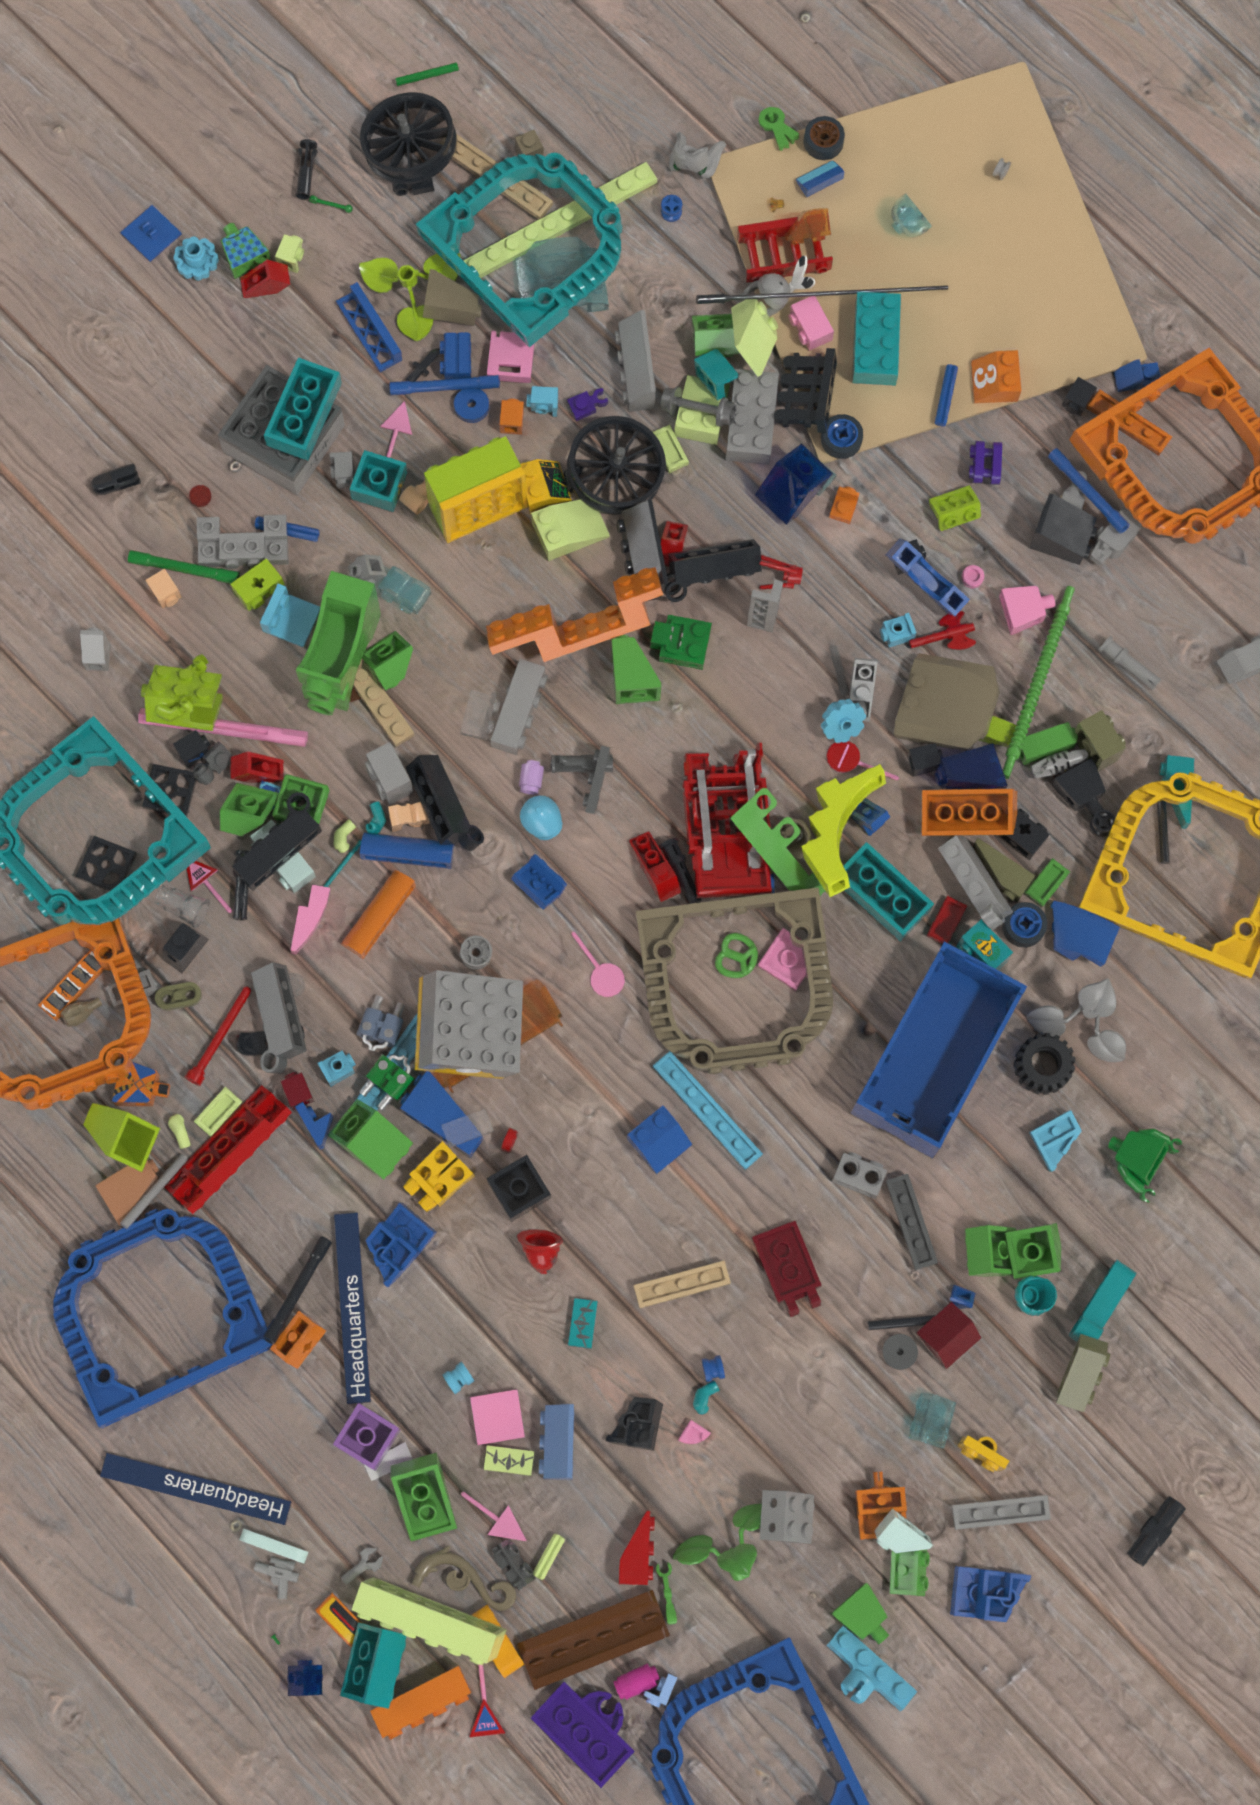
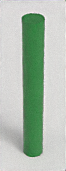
(426, 74)

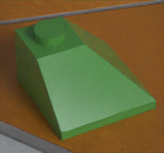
(389, 660)
(246, 809)
(1034, 1250)

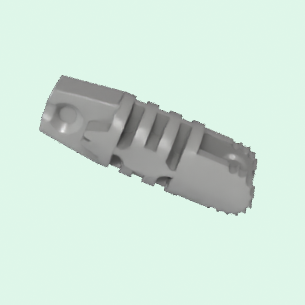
(1058, 763)

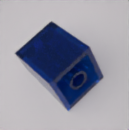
(793, 483)
(971, 770)

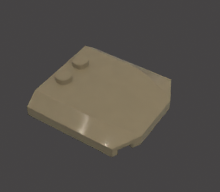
(947, 702)

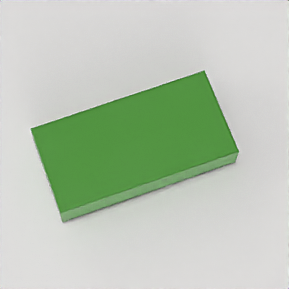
(1047, 882)

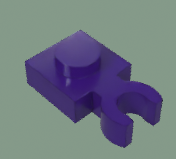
(584, 405)

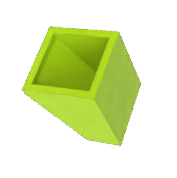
(121, 1135)

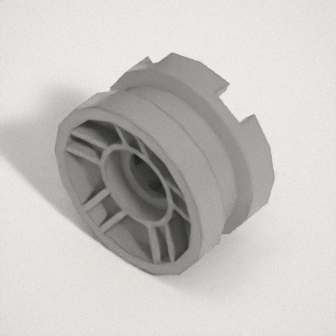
(482, 946)

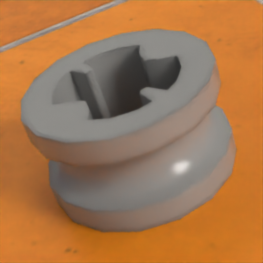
(1001, 169)

